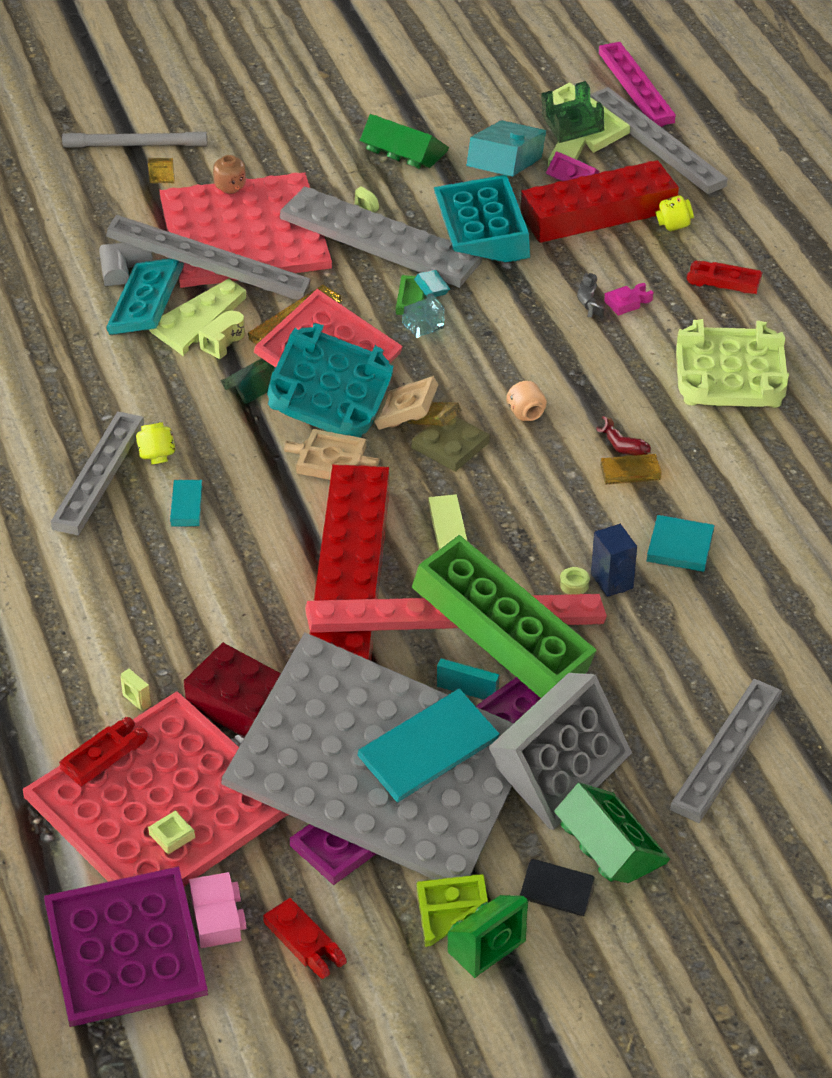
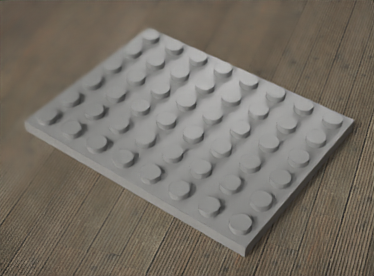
(307, 763)

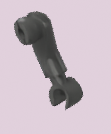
(585, 295)

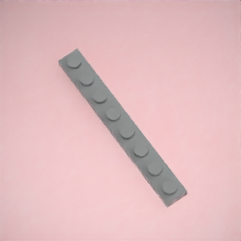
(662, 143)
(208, 257)

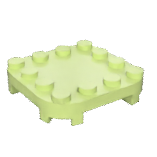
(731, 366)

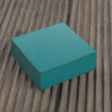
(432, 283)

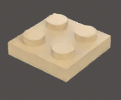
(406, 403)

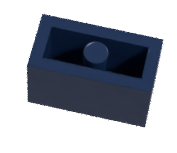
(613, 560)

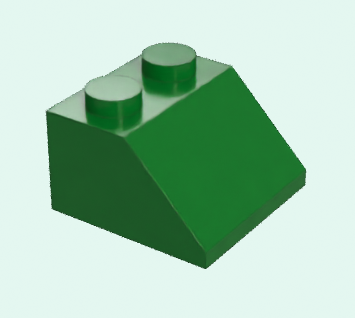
(489, 933)

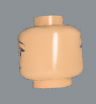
(526, 401)

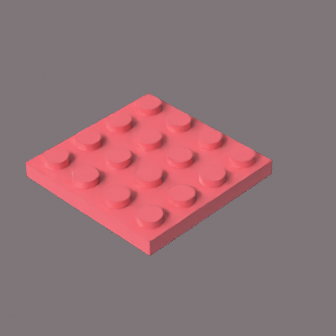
(337, 323)

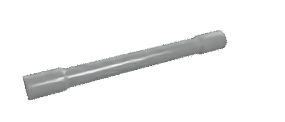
(80, 140)

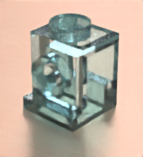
(424, 316)

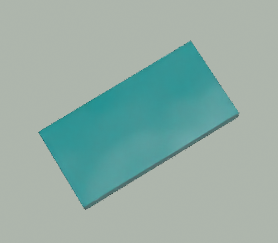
(145, 296)
(428, 745)

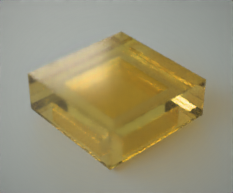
(161, 170)

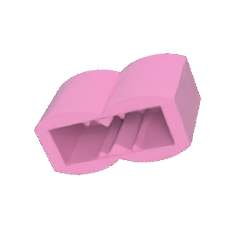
(215, 909)

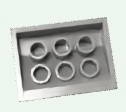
(561, 742)

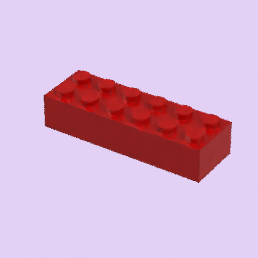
(596, 200)

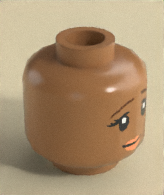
(229, 174)

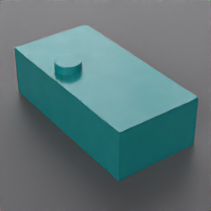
(506, 148)

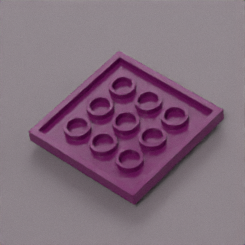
(125, 946)

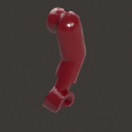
(622, 444)

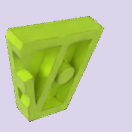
(448, 901)

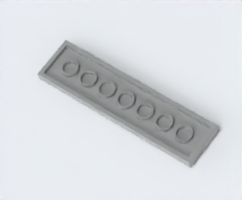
(379, 235)

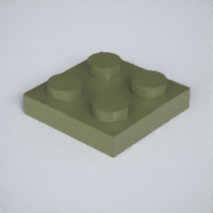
(452, 443)

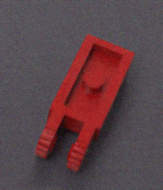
(724, 276)
(102, 750)
(303, 937)

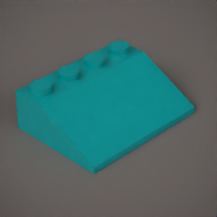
(484, 219)

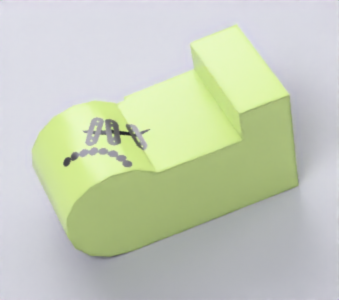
(221, 333)

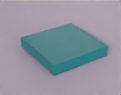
(680, 543)

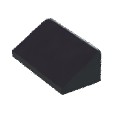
(558, 887)

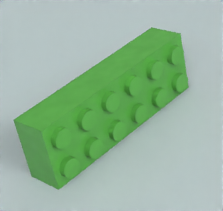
(501, 616)

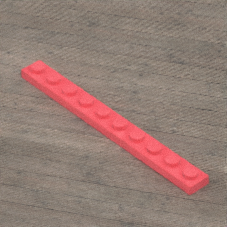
(420, 614)

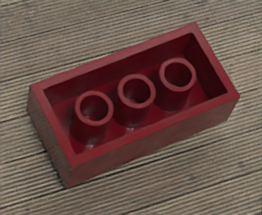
(230, 688)

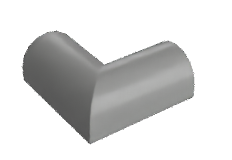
(117, 259)

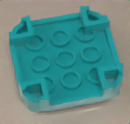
(329, 382)

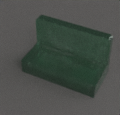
(251, 380)

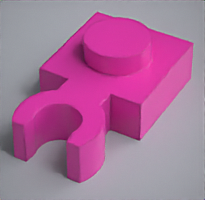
(626, 300)

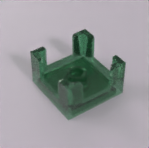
(575, 117)

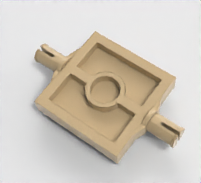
(328, 448)

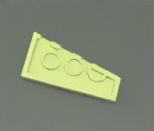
(613, 126)
(182, 325)

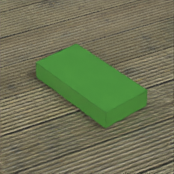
(408, 293)

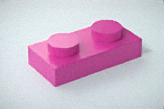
(566, 168)

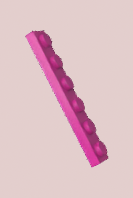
(636, 83)

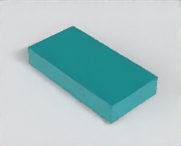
(186, 503)
(469, 679)

